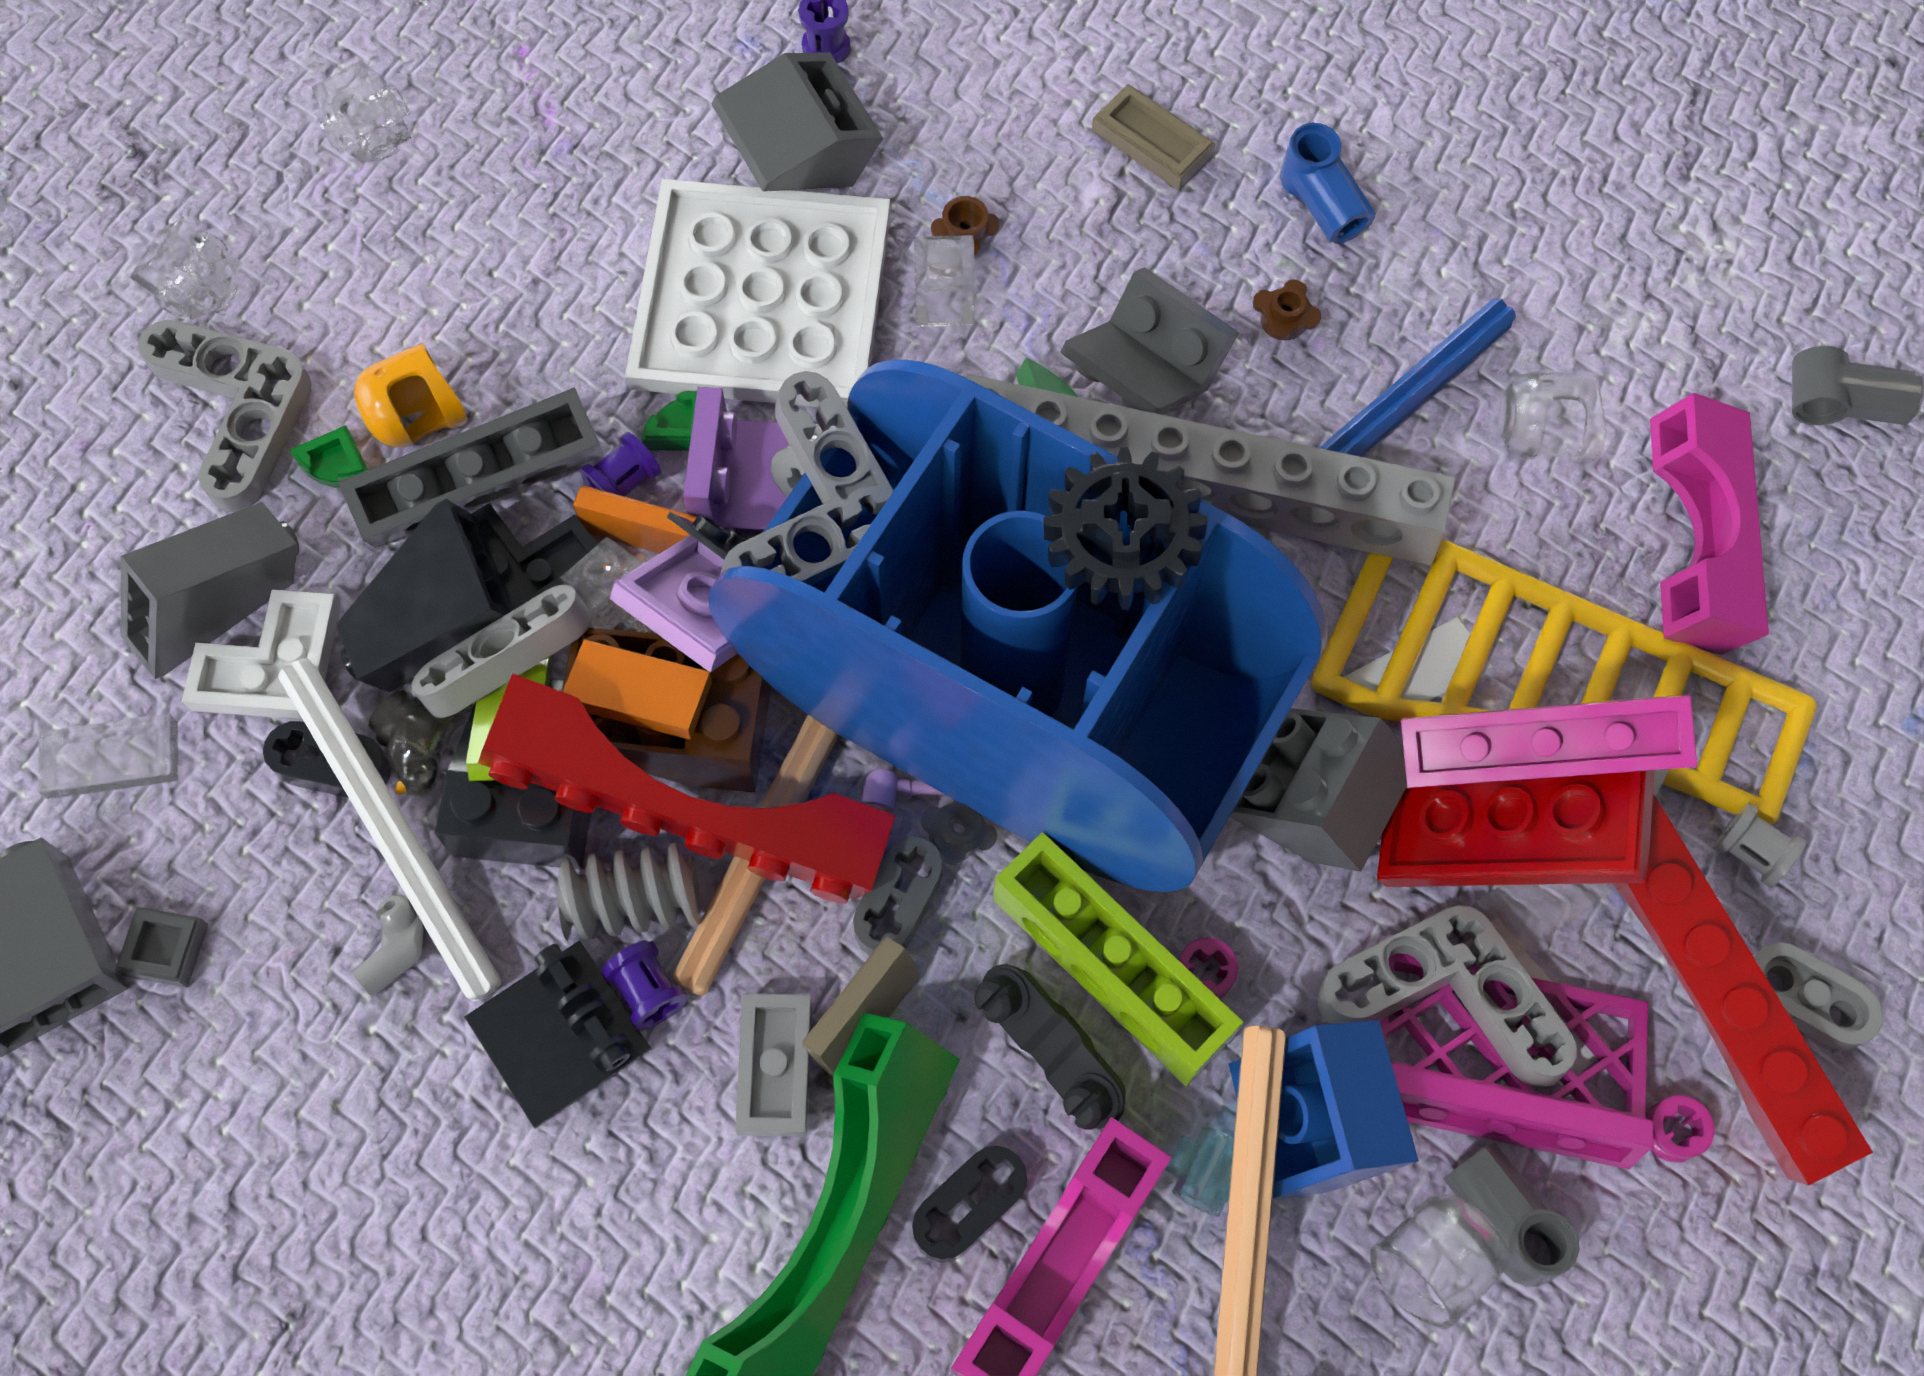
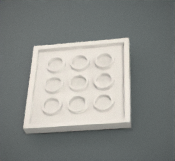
(757, 290)

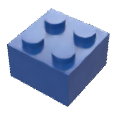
(1337, 1110)

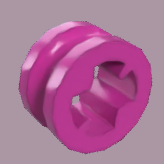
(1205, 950)
(1694, 1114)

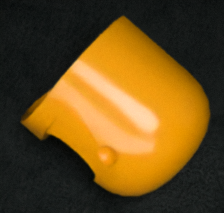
(402, 387)

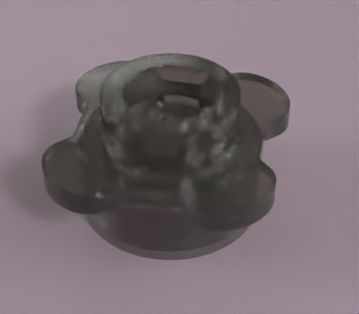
(956, 846)

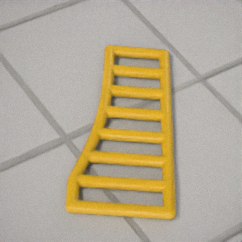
(1563, 609)

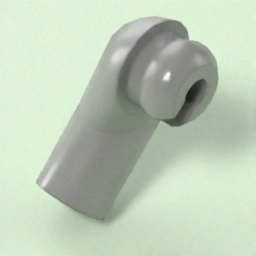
(399, 946)

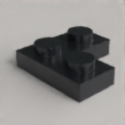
(540, 563)

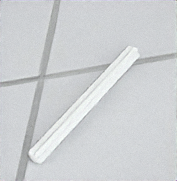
(390, 830)

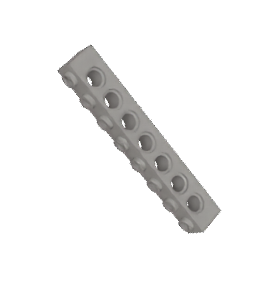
(1267, 479)

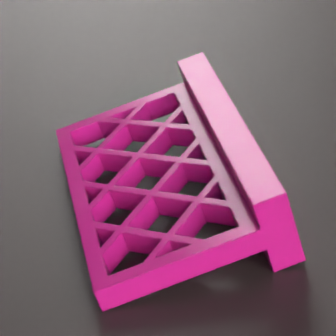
(1550, 741)
(1514, 1111)

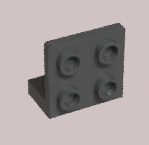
(1155, 346)

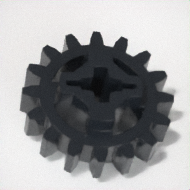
(1158, 519)

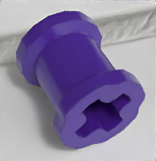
(830, 30)
(622, 468)
(644, 985)

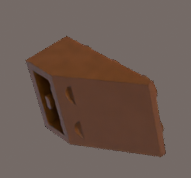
(728, 732)

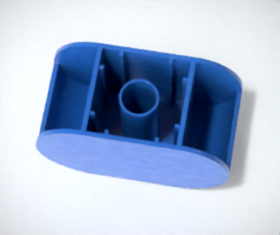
(997, 681)

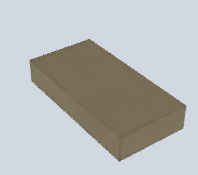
(1153, 137)
(873, 990)

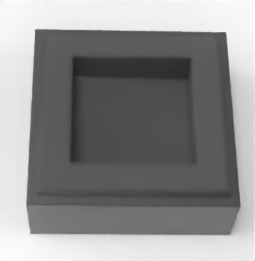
(161, 947)

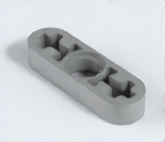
(500, 649)

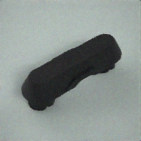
(1056, 1042)

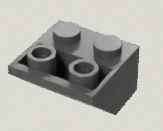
(799, 124)
(1326, 787)

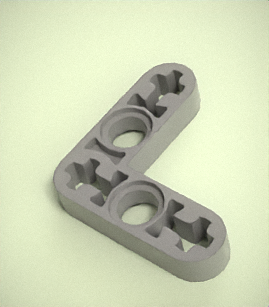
(251, 396)
(840, 496)
(1451, 965)

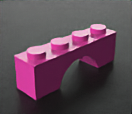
(1709, 462)
(1064, 1256)

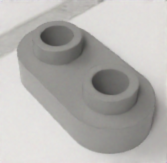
(1816, 986)

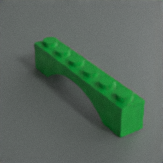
(883, 1106)

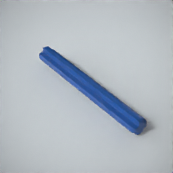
(1423, 380)

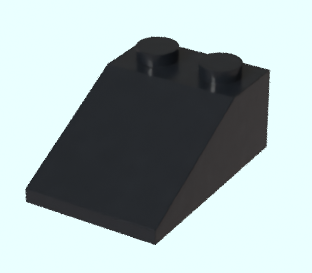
(507, 822)

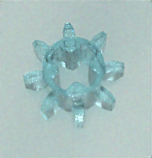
(1203, 1170)

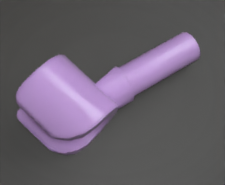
(883, 787)

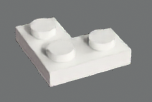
(247, 678)

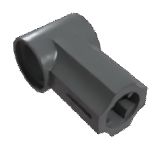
(1832, 388)
(1515, 1209)

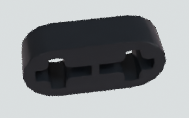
(309, 772)
(957, 1191)

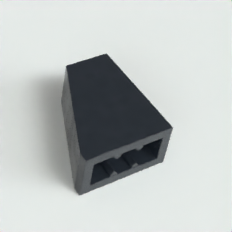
(423, 600)

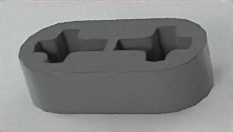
(911, 904)

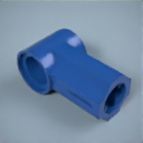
(1325, 183)

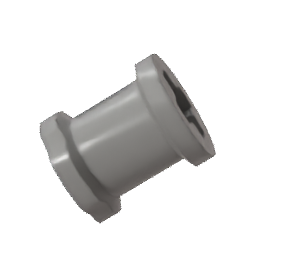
(1760, 845)

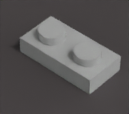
(773, 1065)

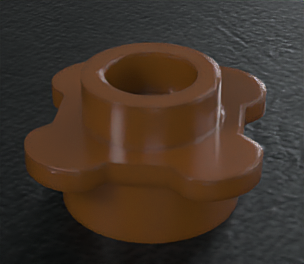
(966, 212)
(1286, 324)

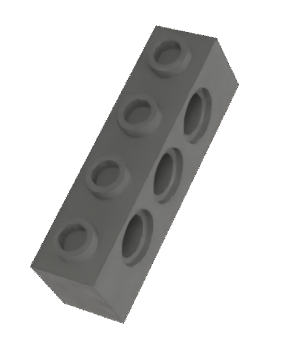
(472, 467)

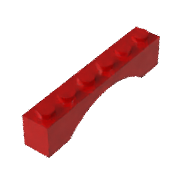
(555, 744)
(1753, 1031)

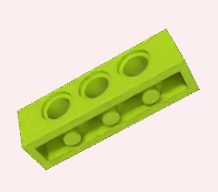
(1115, 959)

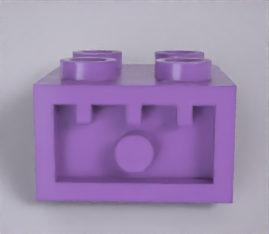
(731, 466)

